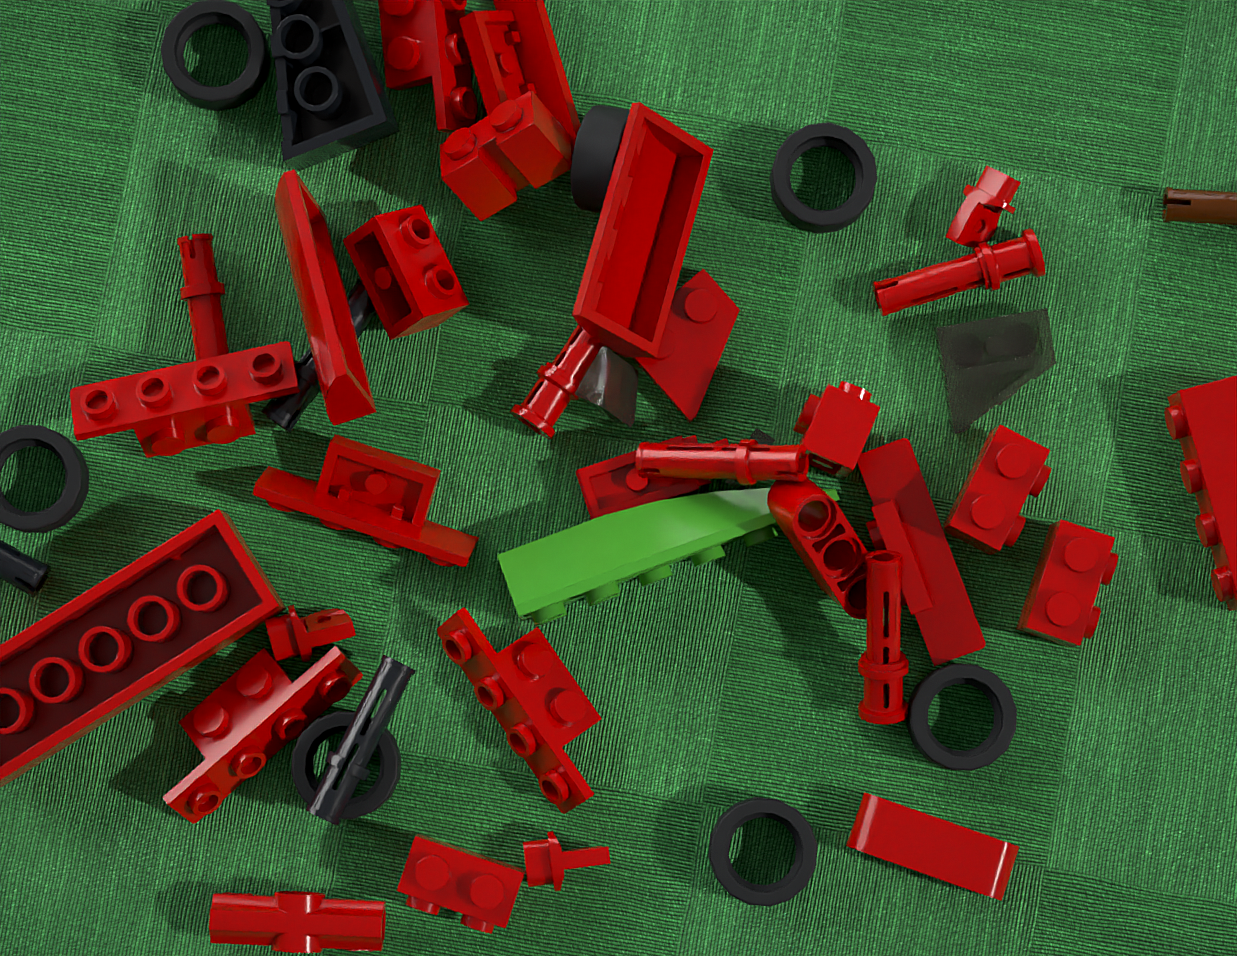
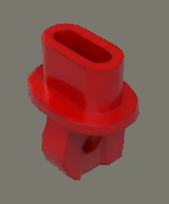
(982, 208)
(295, 635)
(547, 861)

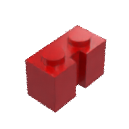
(504, 154)

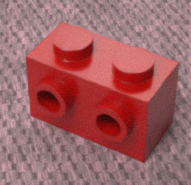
(405, 271)
(836, 427)
(996, 489)
(1067, 583)
(461, 881)

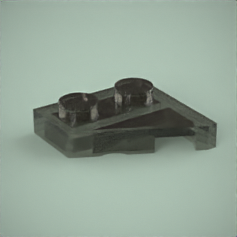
(990, 360)

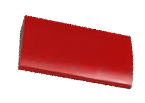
(642, 234)
(322, 302)

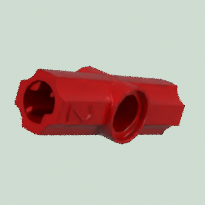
(297, 921)

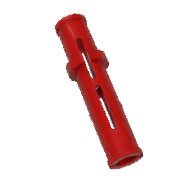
(203, 295)
(739, 462)

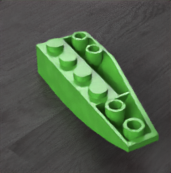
(631, 545)

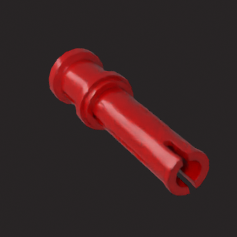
(982, 268)
(557, 384)
(883, 662)

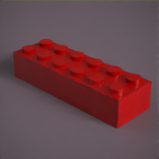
(127, 639)

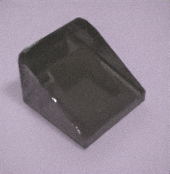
(611, 387)

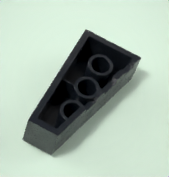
(325, 81)

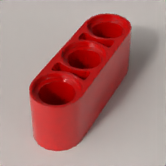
(822, 541)
(932, 846)

